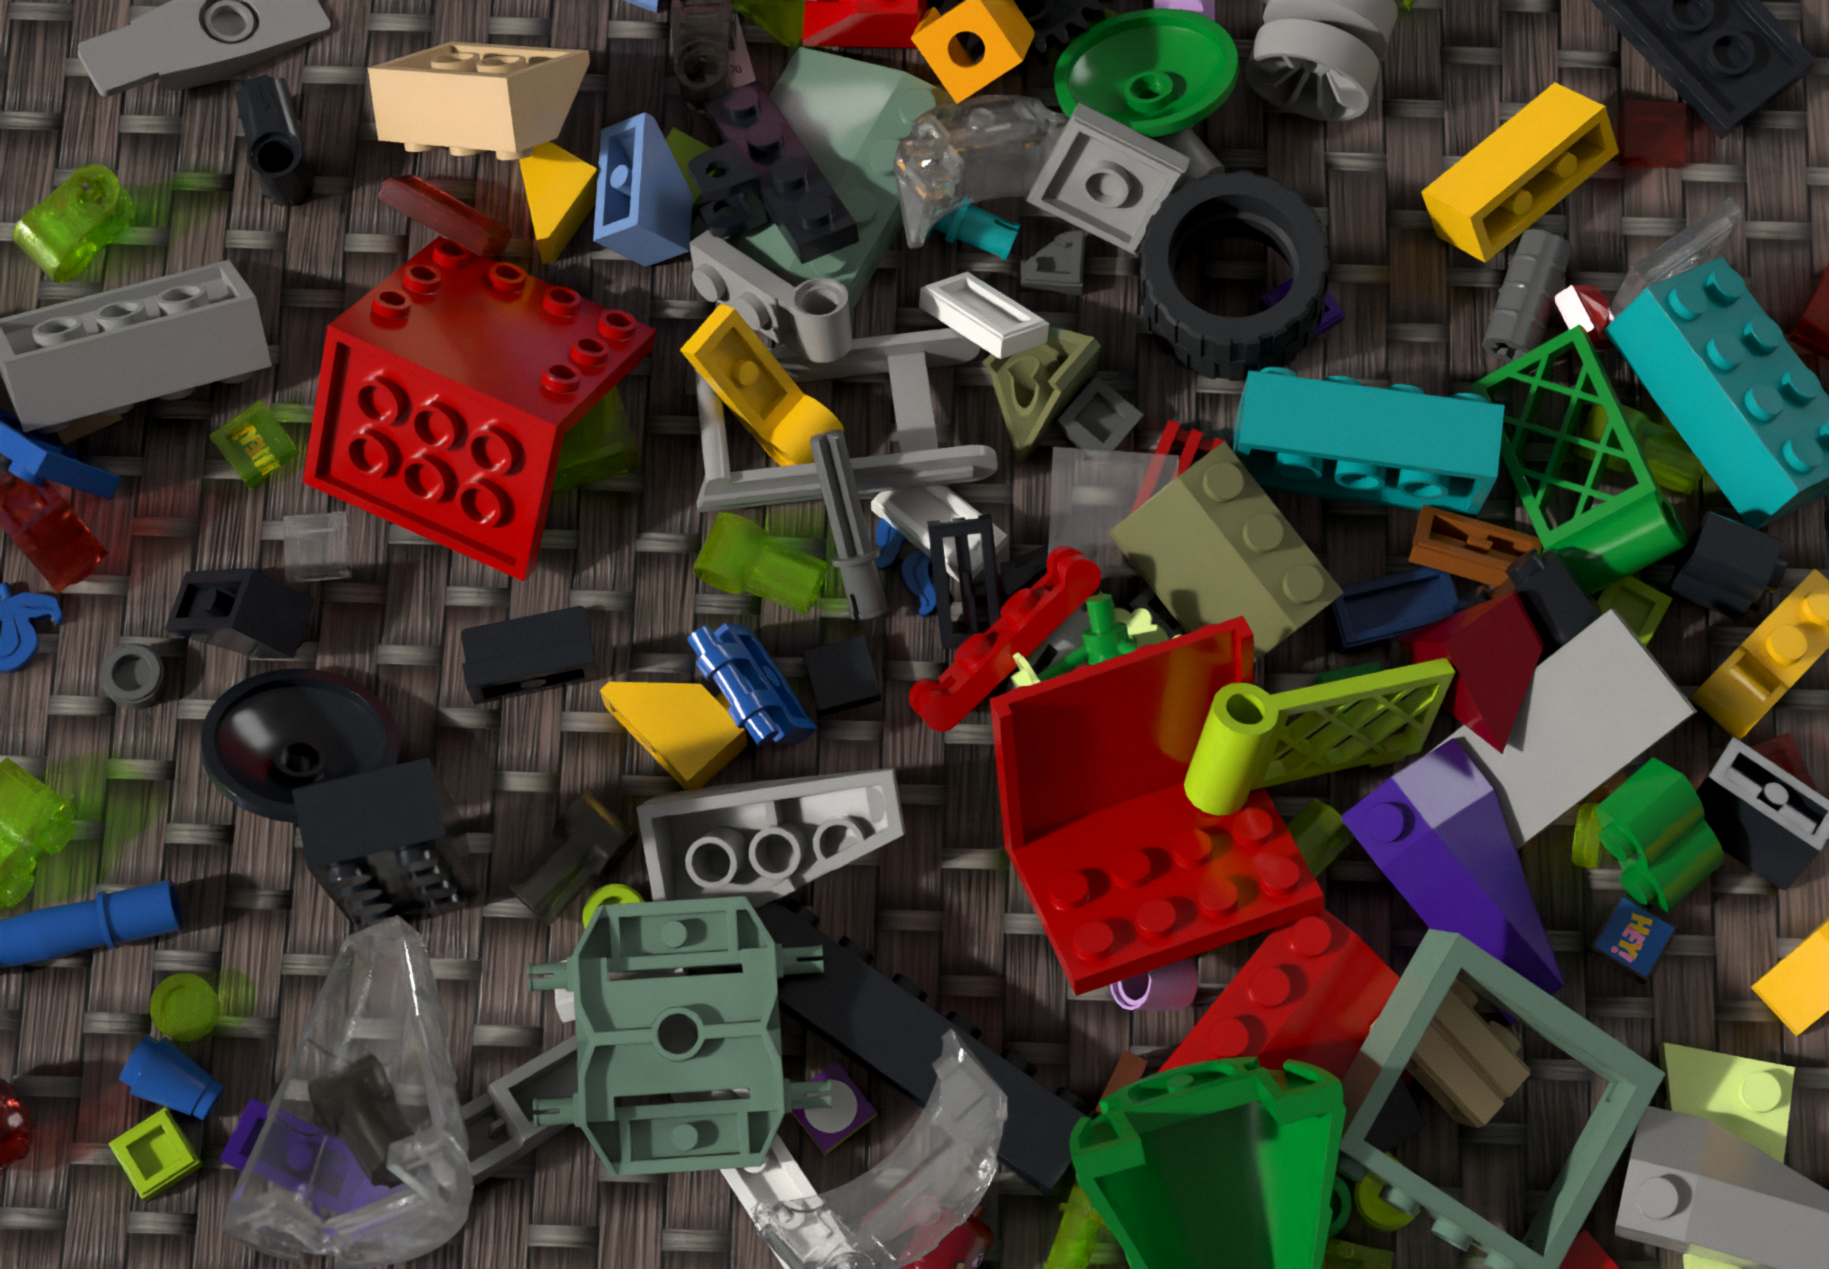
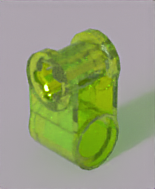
(71, 227)

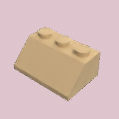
(476, 97)

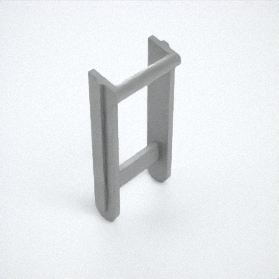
(919, 460)

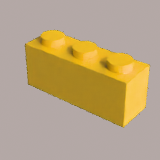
(1520, 171)

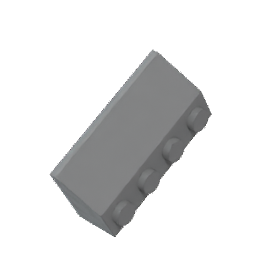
(131, 346)

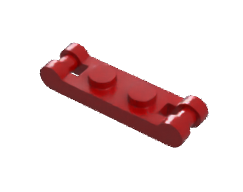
(1023, 625)

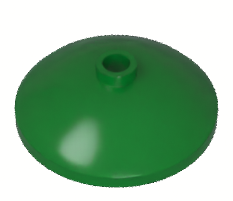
(1149, 70)

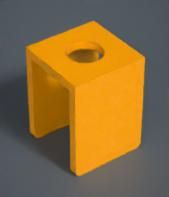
(999, 26)

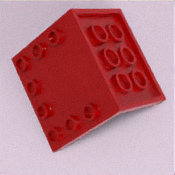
(456, 396)
(1104, 822)

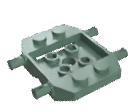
(734, 1047)

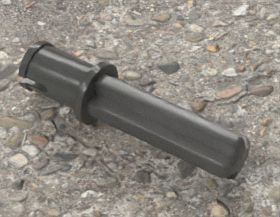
(854, 553)

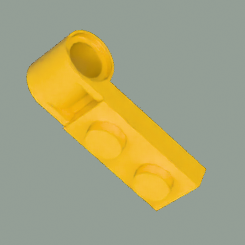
(757, 387)
(1769, 659)

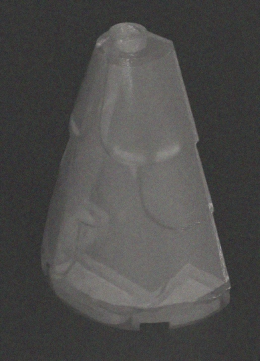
(303, 1184)

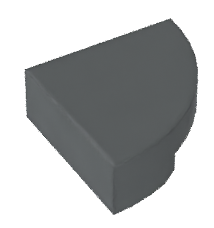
(1057, 266)

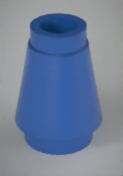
(170, 1078)

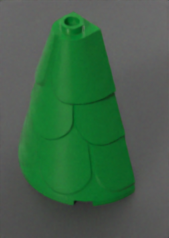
(1216, 1165)

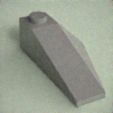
(765, 834)
(1719, 1197)

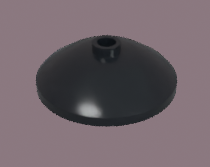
(293, 733)

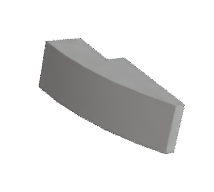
(502, 1118)

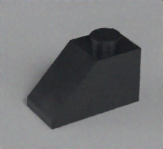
(241, 613)

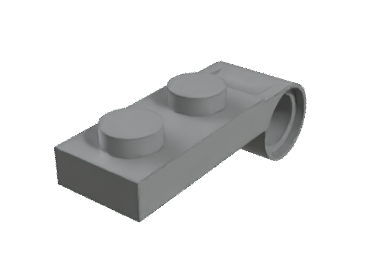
(805, 318)

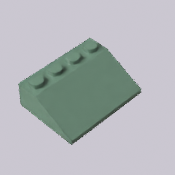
(851, 126)

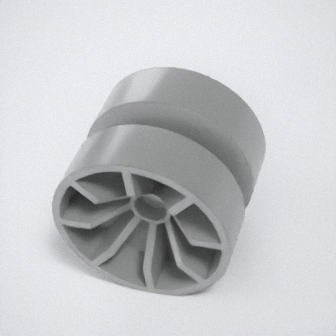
(1320, 55)

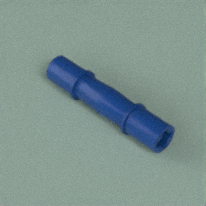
(84, 925)

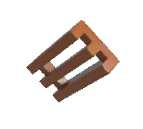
(1468, 546)

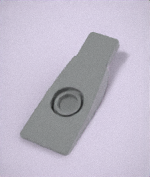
(198, 42)

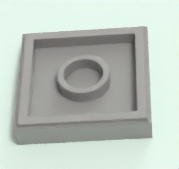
(1107, 178)

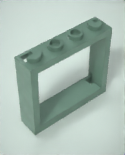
(1391, 1044)

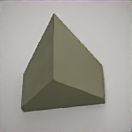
(1041, 385)

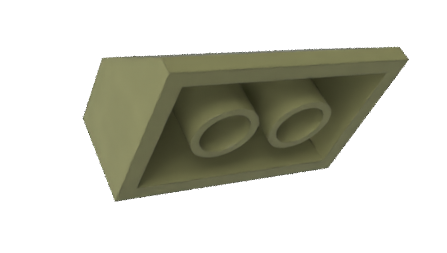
(1225, 552)

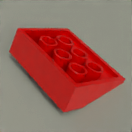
(1297, 999)

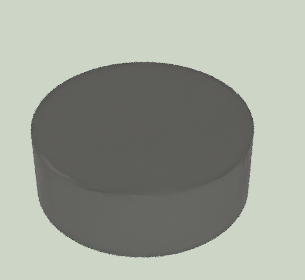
(134, 676)

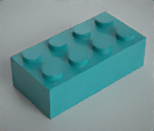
(1730, 389)
(1368, 442)

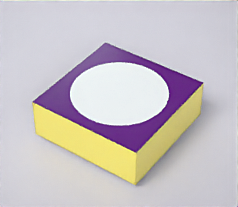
(848, 1113)

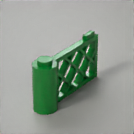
(1624, 530)

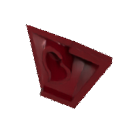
(1493, 663)

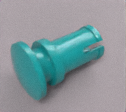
(979, 230)

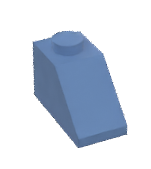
(641, 194)

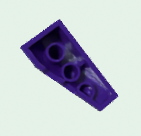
(1453, 860)

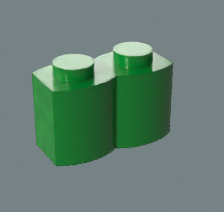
(1658, 835)

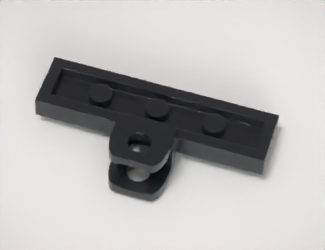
(769, 172)

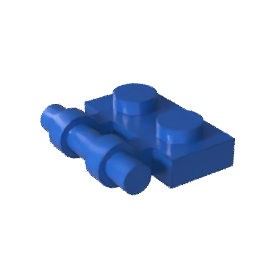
(751, 684)

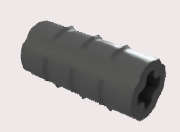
(1527, 294)

